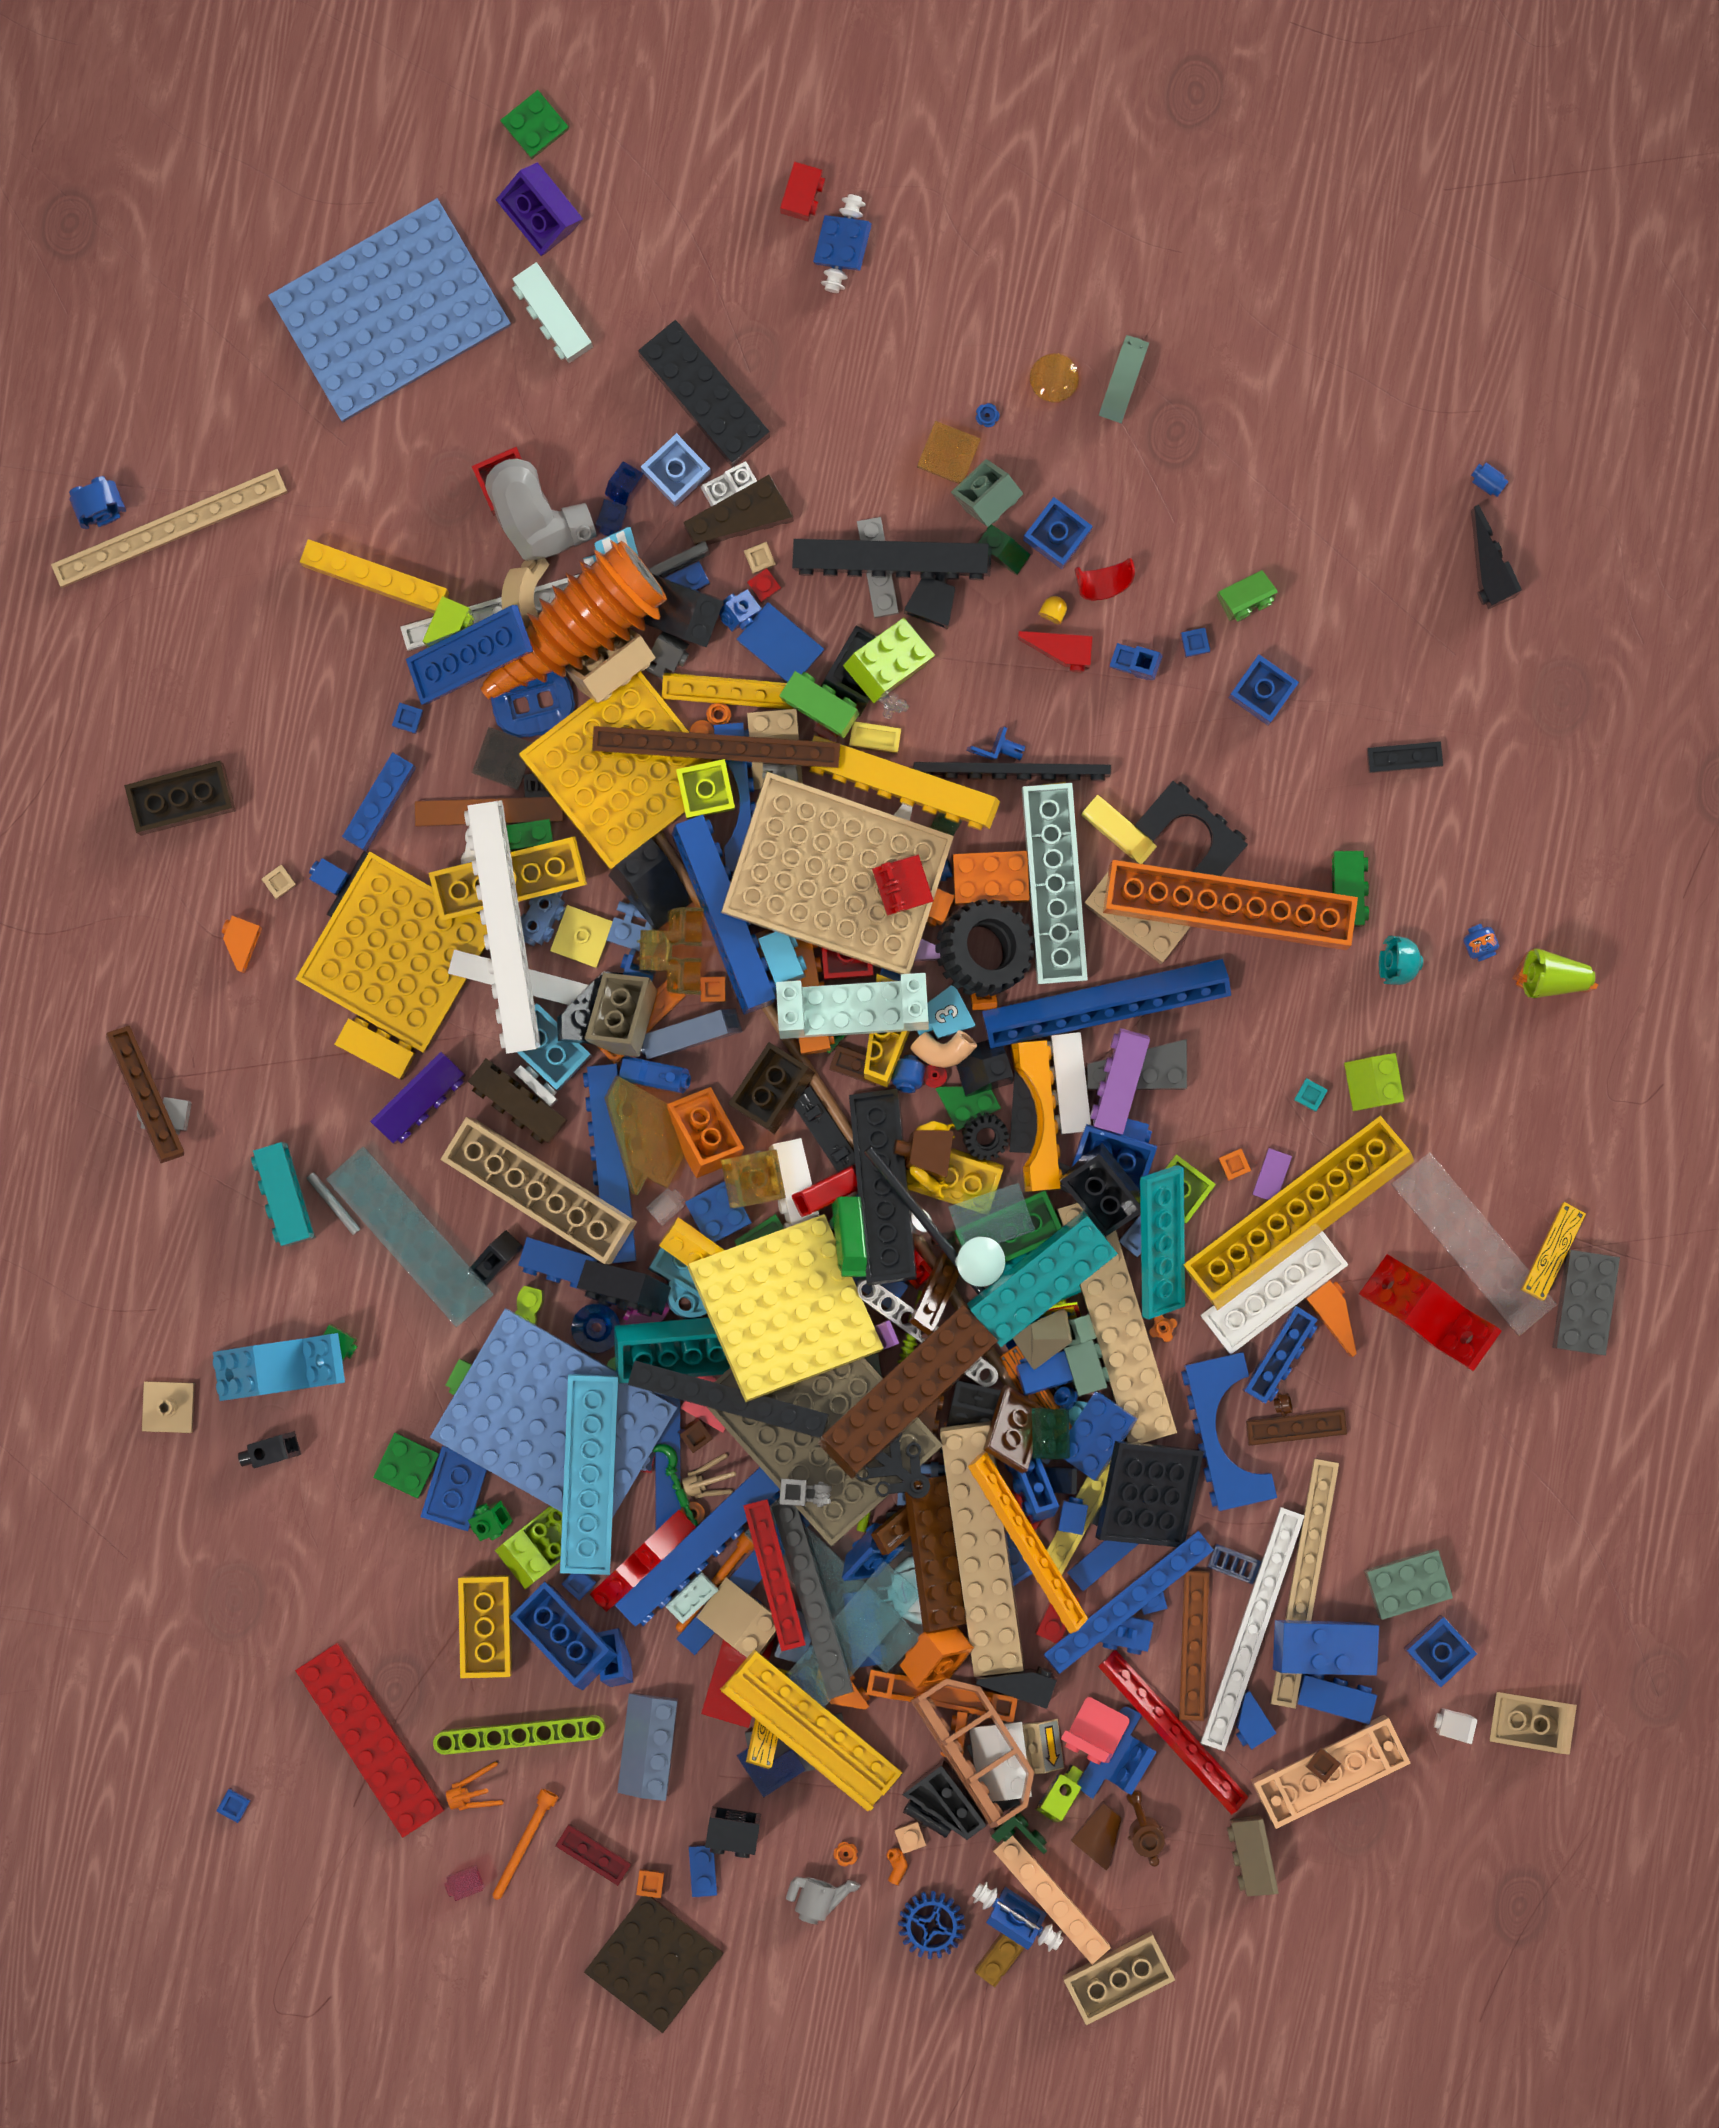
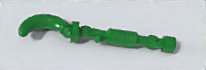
(671, 1471)

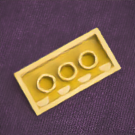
(966, 1178)

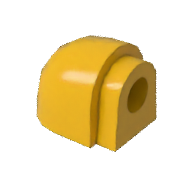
(1053, 609)

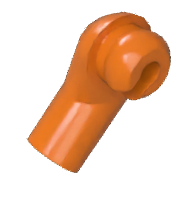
(898, 1864)

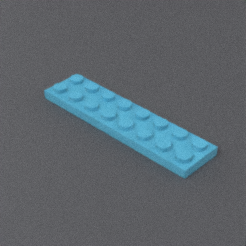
(589, 1474)

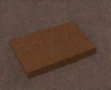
(1011, 1430)

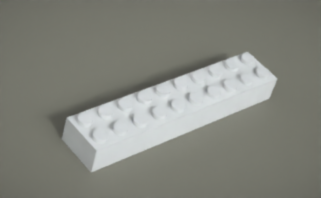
(503, 926)

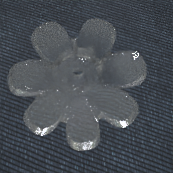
(892, 705)

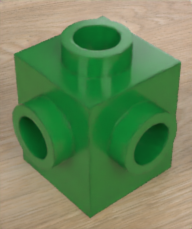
(490, 1520)

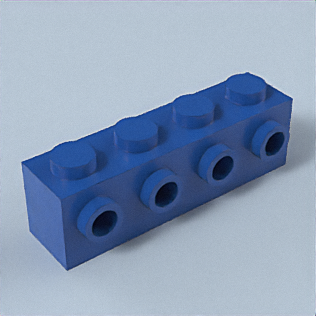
(1280, 1354)
(1035, 1491)

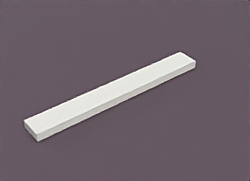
(415, 632)

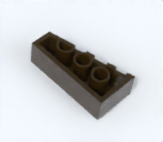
(744, 512)
(517, 1101)

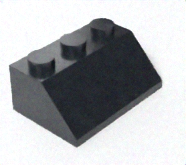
(1103, 1190)

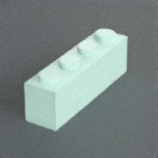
(552, 313)

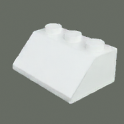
(988, 1745)

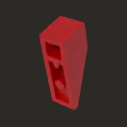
(1065, 649)

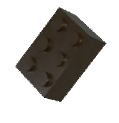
(771, 1088)

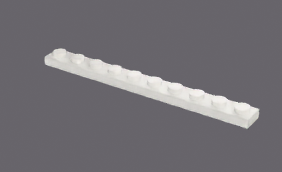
(1252, 1629)

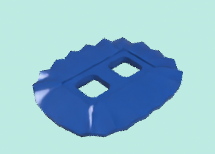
(538, 719)

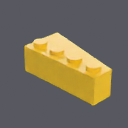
(883, 1052)

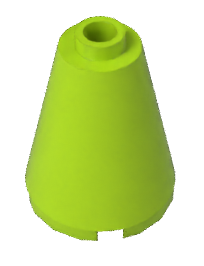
(1554, 975)

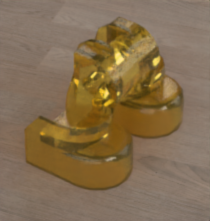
(656, 951)

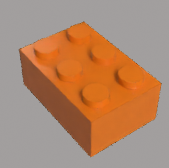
(990, 877)

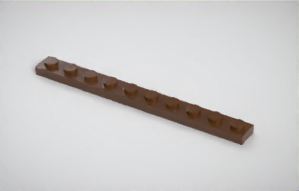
(716, 747)

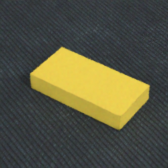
(875, 737)

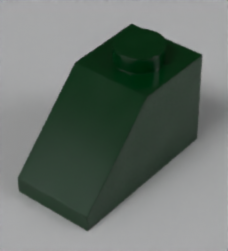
(1005, 549)

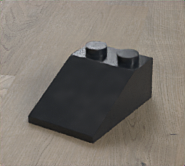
(686, 612)
(838, 676)
(650, 883)
(1027, 1685)

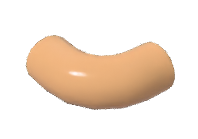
(943, 1054)

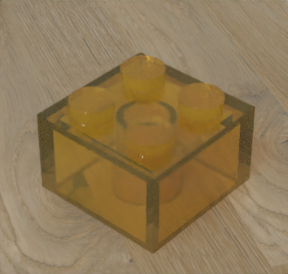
(753, 1178)

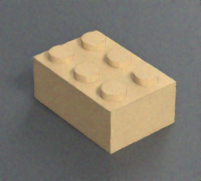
(613, 669)

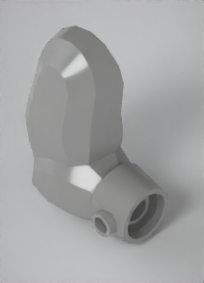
(528, 517)

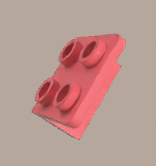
(1096, 1731)

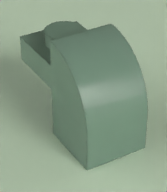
(1081, 1330)

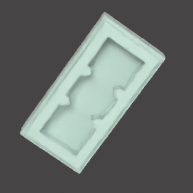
(691, 1597)

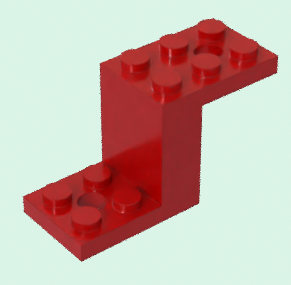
(1430, 1312)

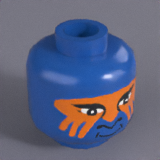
(1481, 942)

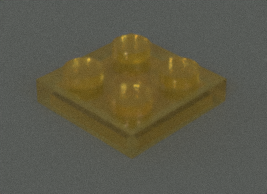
(948, 453)

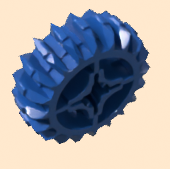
(942, 1929)

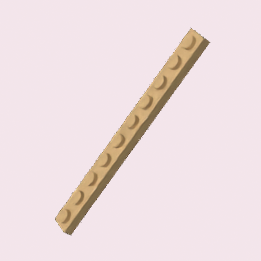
(169, 528)
(1307, 1566)

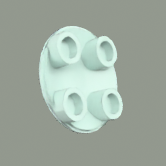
(980, 1261)

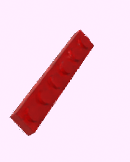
(774, 1575)

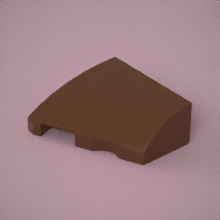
(1099, 1835)

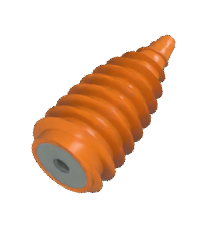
(583, 617)

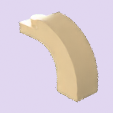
(520, 587)

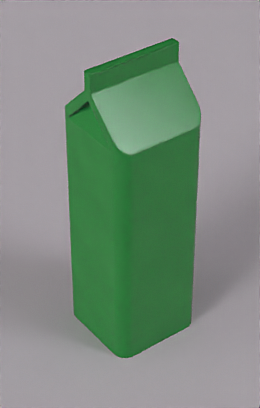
(850, 1236)

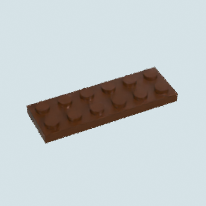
(935, 1557)

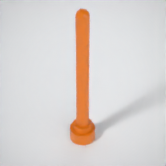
(744, 1546)
(545, 1801)

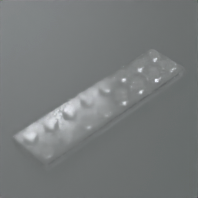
(1471, 1242)

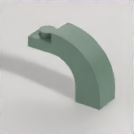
(1123, 379)

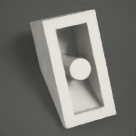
(1455, 1725)

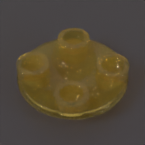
(1054, 378)

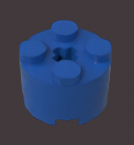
(97, 502)

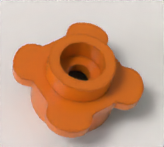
(1169, 1325)

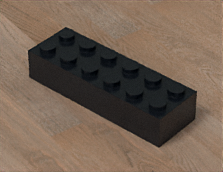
(704, 393)

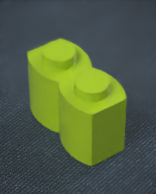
(530, 1303)

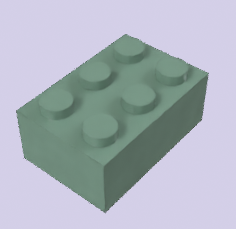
(1408, 1584)

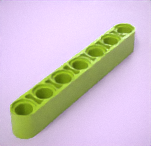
(507, 1739)

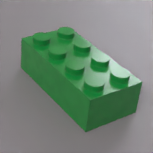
(1044, 1222)

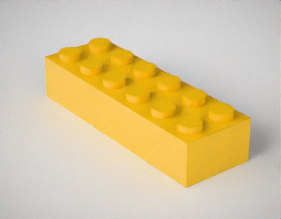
(536, 871)

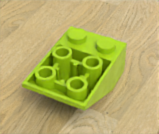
(534, 1547)

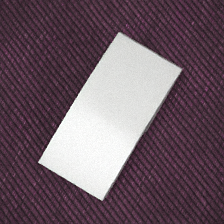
(728, 483)

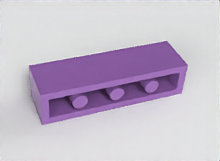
(1121, 1080)

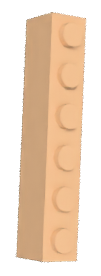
(1052, 1898)

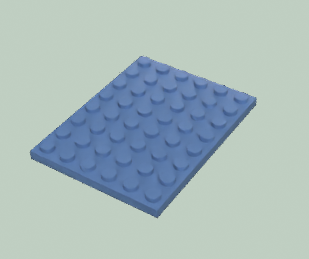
(389, 310)
(515, 1412)

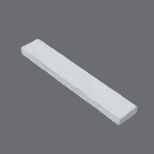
(543, 984)

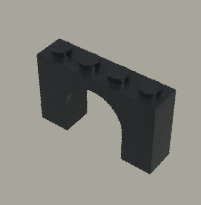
(1177, 803)

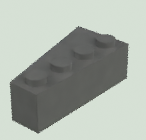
(1162, 1069)

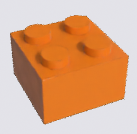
(936, 1656)

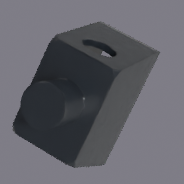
(932, 601)
(275, 1449)

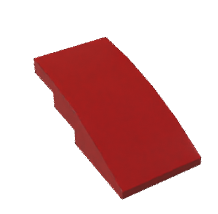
(716, 1702)

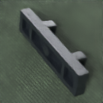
(824, 1130)

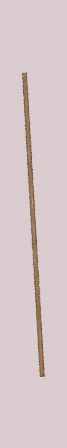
(829, 1103)

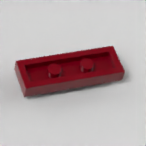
(593, 1854)

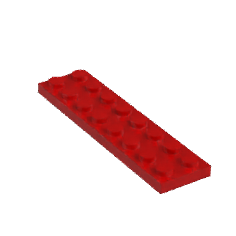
(370, 1740)

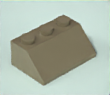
(621, 1013)
(1252, 1856)

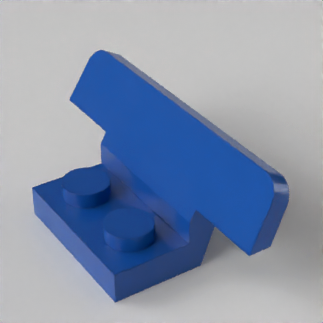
(1126, 1764)

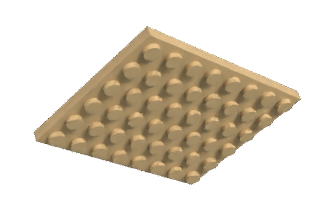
(813, 877)

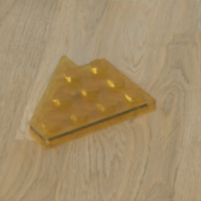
(643, 1135)

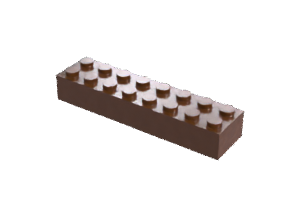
(907, 1392)

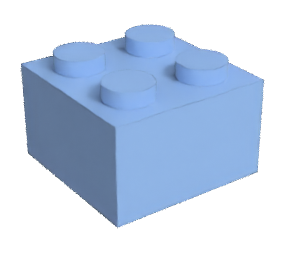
(675, 470)

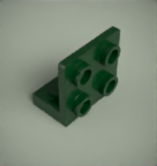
(1006, 1830)

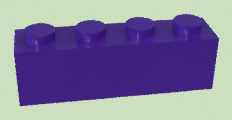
(418, 1098)

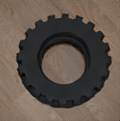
(1013, 939)

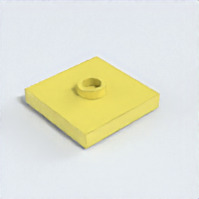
(581, 936)

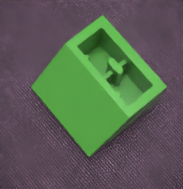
(1246, 596)

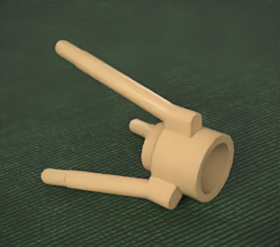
(696, 1484)

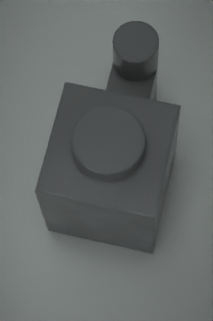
(668, 654)

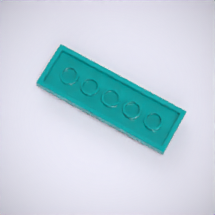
(1162, 1242)

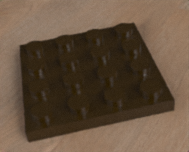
(653, 1962)

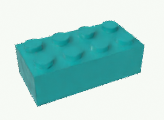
(283, 1194)

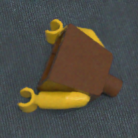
(928, 1155)

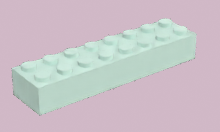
(1054, 883)

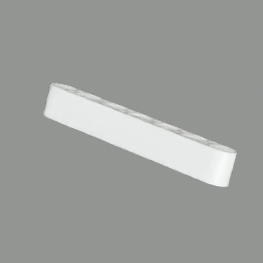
(894, 1314)

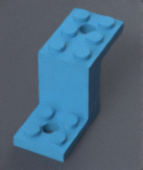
(278, 1367)

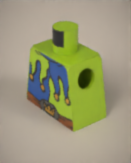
(1053, 1803)

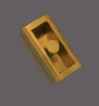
(998, 1959)

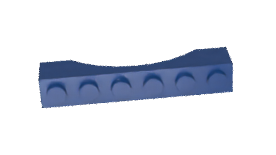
(745, 785)

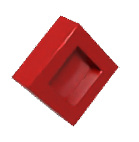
(764, 585)

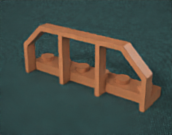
(965, 1769)

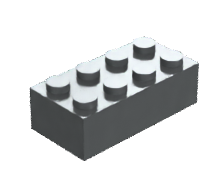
(1586, 1302)

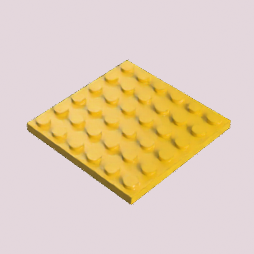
(607, 795)
(392, 953)

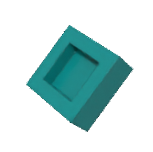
(1310, 1095)

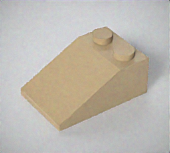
(776, 725)
(739, 1619)
(1533, 1723)

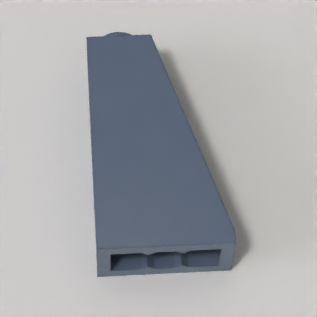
(691, 1033)

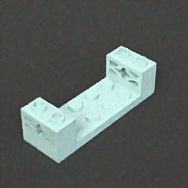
(852, 1007)

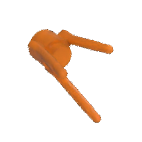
(459, 1797)

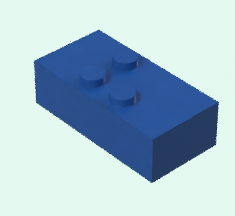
(563, 1636)
(1325, 1647)

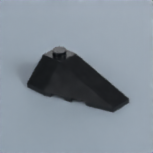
(1495, 578)

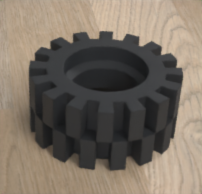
(995, 1146)

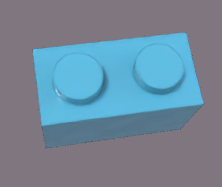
(782, 957)

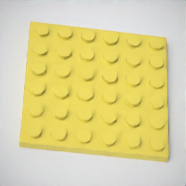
(784, 1308)

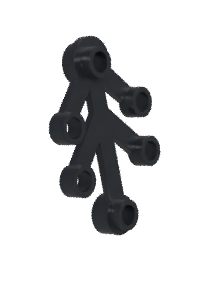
(894, 1467)

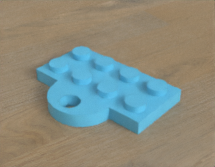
(681, 1284)

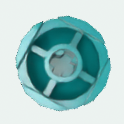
(1399, 961)

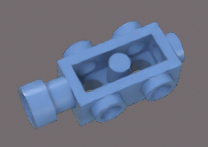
(543, 917)

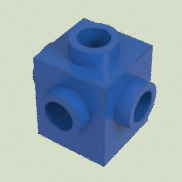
(739, 610)

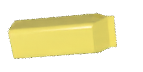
(1118, 830)

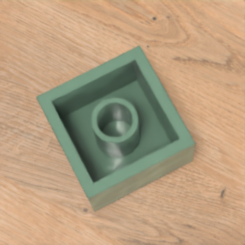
(987, 493)
(1086, 1368)

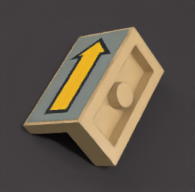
(1043, 1746)

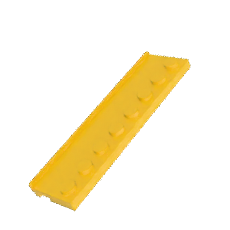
(811, 1730)

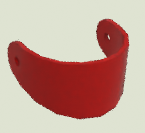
(1105, 582)

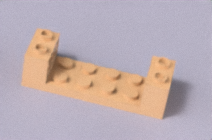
(1363, 1759)

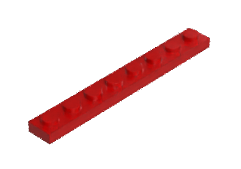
(1173, 1732)

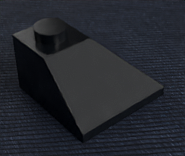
(984, 1069)

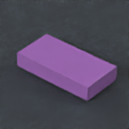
(1271, 1174)

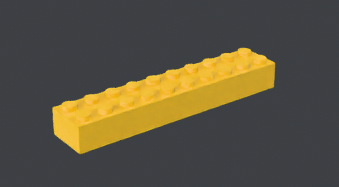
(1299, 1212)

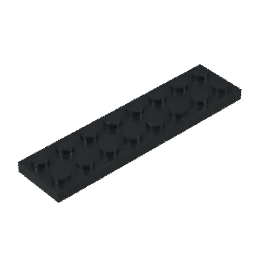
(886, 1217)

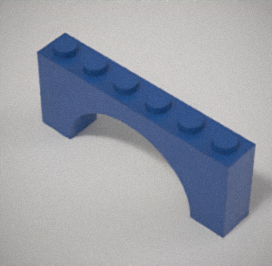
(1207, 1385)

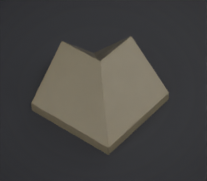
(1044, 1338)

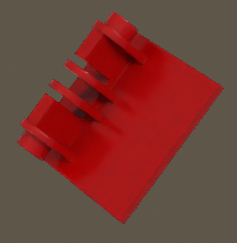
(902, 884)

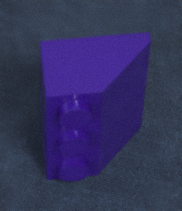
(539, 208)

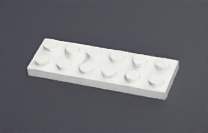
(1275, 1293)

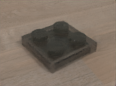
(500, 759)

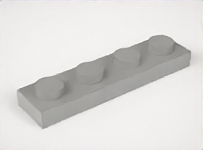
(880, 589)

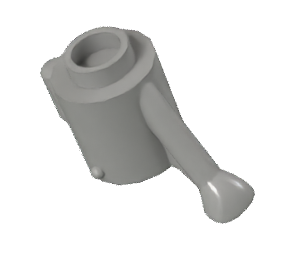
(817, 1897)

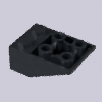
(971, 1404)

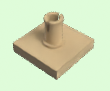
(168, 1407)

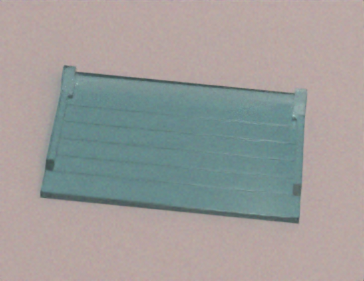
(994, 1215)

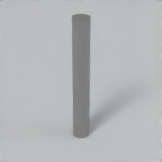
(333, 1203)

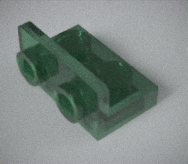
(1050, 1433)

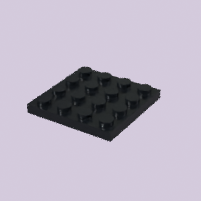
(1149, 1494)

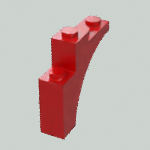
(642, 1560)

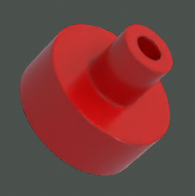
(934, 1082)

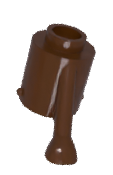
(1145, 1832)

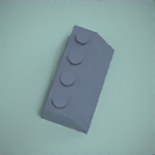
(647, 1746)

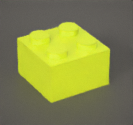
(705, 789)

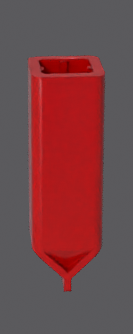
(826, 1191)

